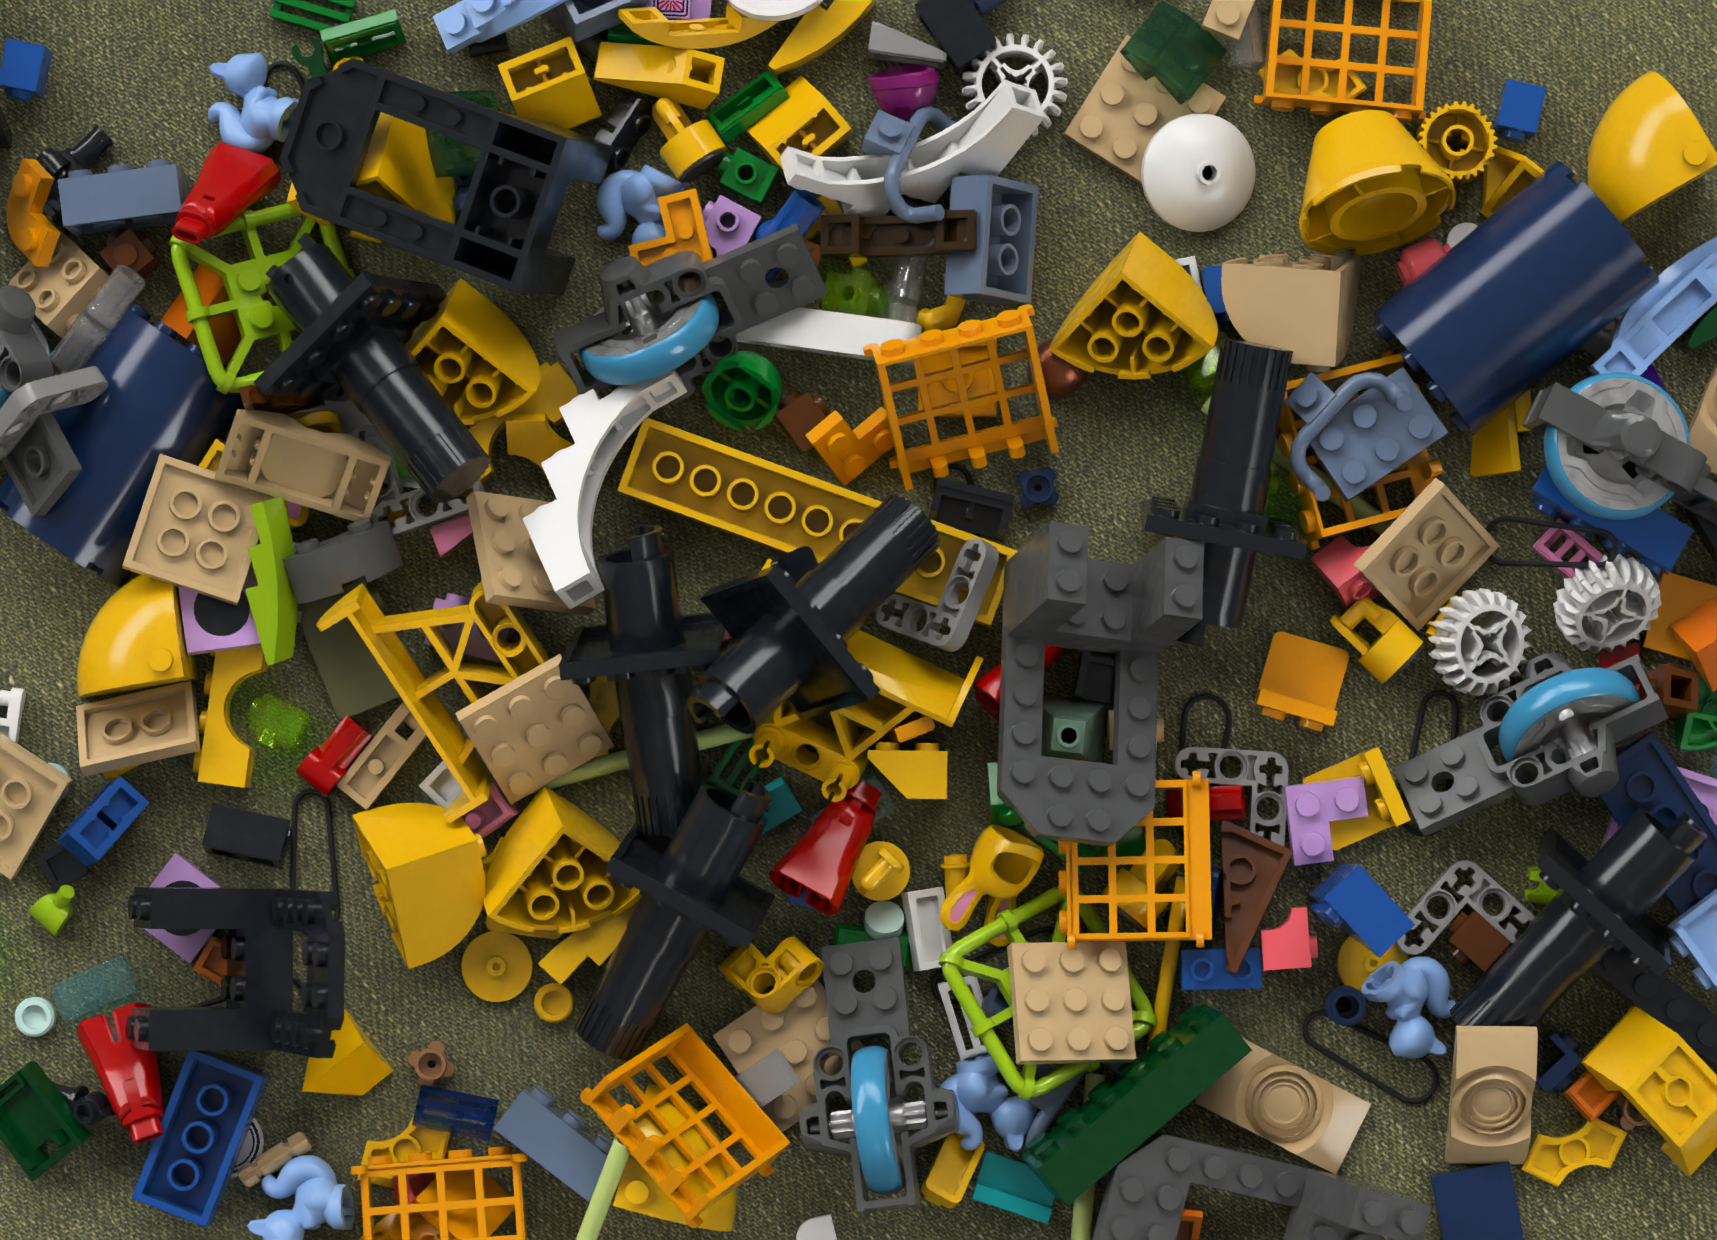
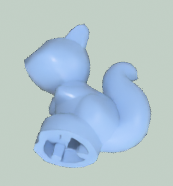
(262, 115)
(634, 195)
(1405, 991)
(981, 1092)
(316, 1200)

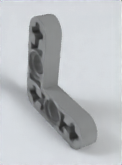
(45, 397)
(394, 496)
(948, 612)
(1248, 776)
(1471, 897)

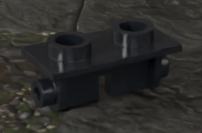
(632, 120)

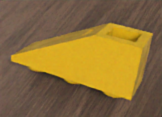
(661, 71)

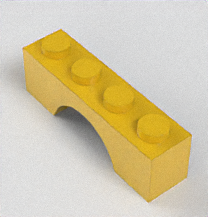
(552, 393)
(223, 754)

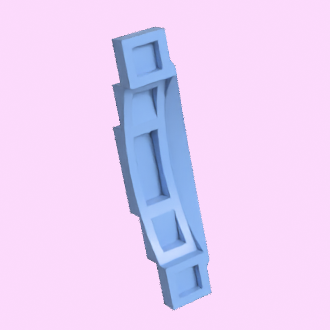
(483, 19)
(1663, 313)

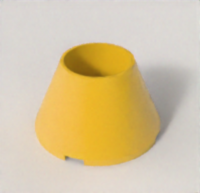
(1370, 187)

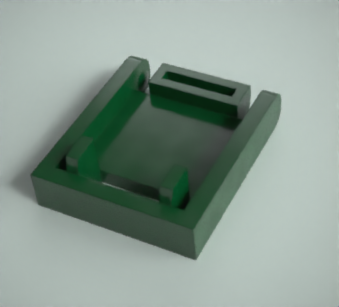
(33, 1114)

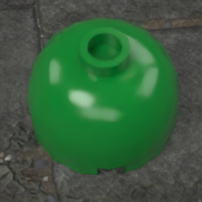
(743, 390)

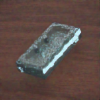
(94, 988)

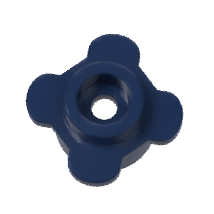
(1029, 480)

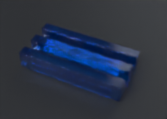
(457, 1106)

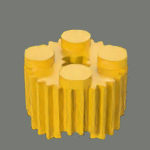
(1472, 133)

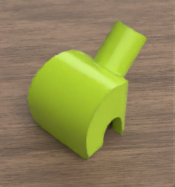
(1543, 893)
(54, 909)

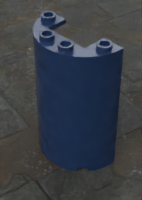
(1516, 297)
(153, 406)

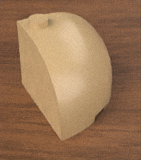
(1295, 304)

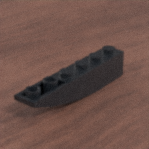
(1661, 1000)

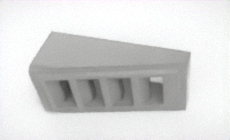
(897, 47)

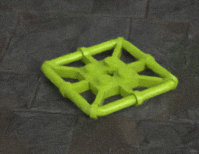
(244, 286)
(1007, 922)

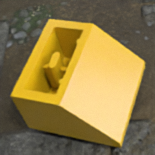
(551, 85)
(801, 122)
(913, 773)

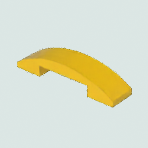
(692, 33)

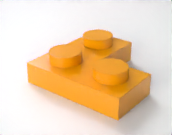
(683, 229)
(848, 450)

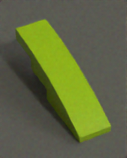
(273, 598)

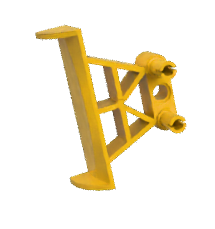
(418, 691)
(843, 754)

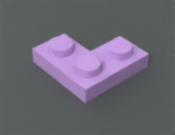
(1312, 807)

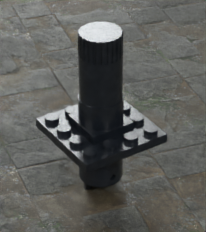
(357, 351)
(1233, 483)
(796, 633)
(649, 657)
(685, 893)
(1596, 909)

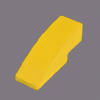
(818, 33)
(594, 942)

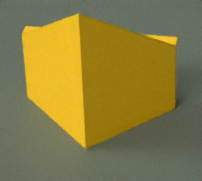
(1505, 178)
(354, 1066)

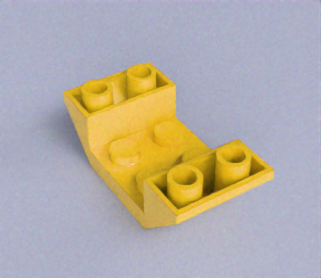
(1662, 1082)

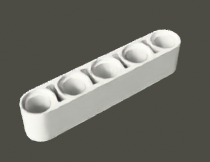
(828, 332)

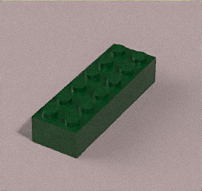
(1135, 1102)

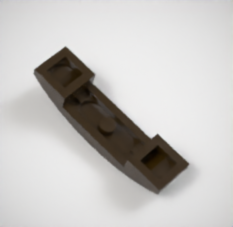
(892, 237)

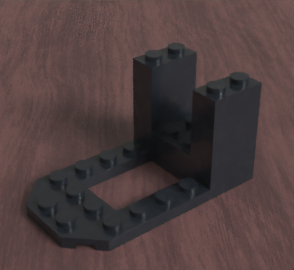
(510, 197)
(258, 970)

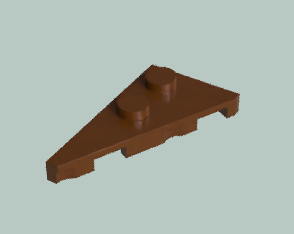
(255, 400)
(1250, 878)

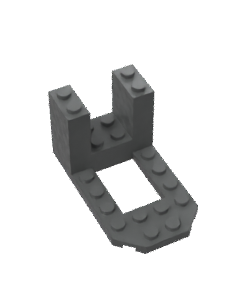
(1096, 606)
(1151, 1186)

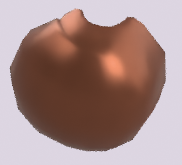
(1059, 376)

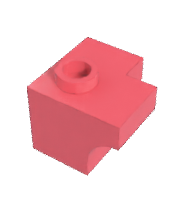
(1337, 570)
(1288, 944)

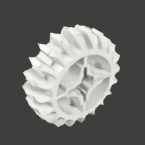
(1002, 71)
(1610, 609)
(1466, 645)

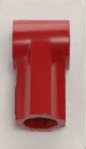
(330, 761)
(1224, 803)

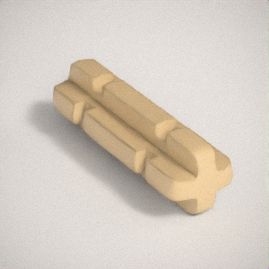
(274, 1159)

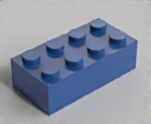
(201, 1136)

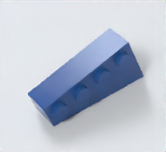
(1652, 539)
(1360, 908)

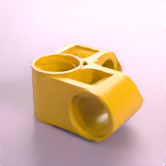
(788, 968)

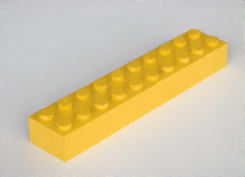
(777, 506)

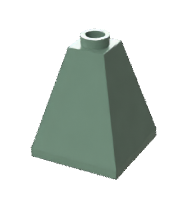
(1087, 721)

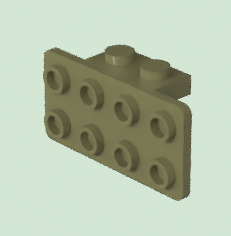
(343, 659)

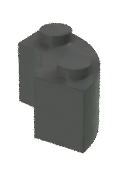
(352, 557)

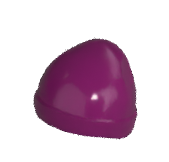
(904, 89)

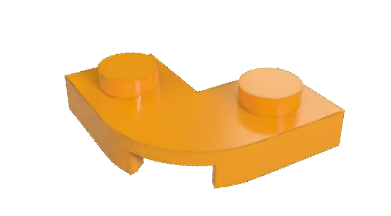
(26, 224)

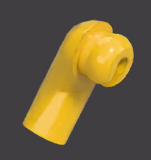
(942, 316)

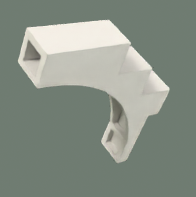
(974, 145)
(599, 429)

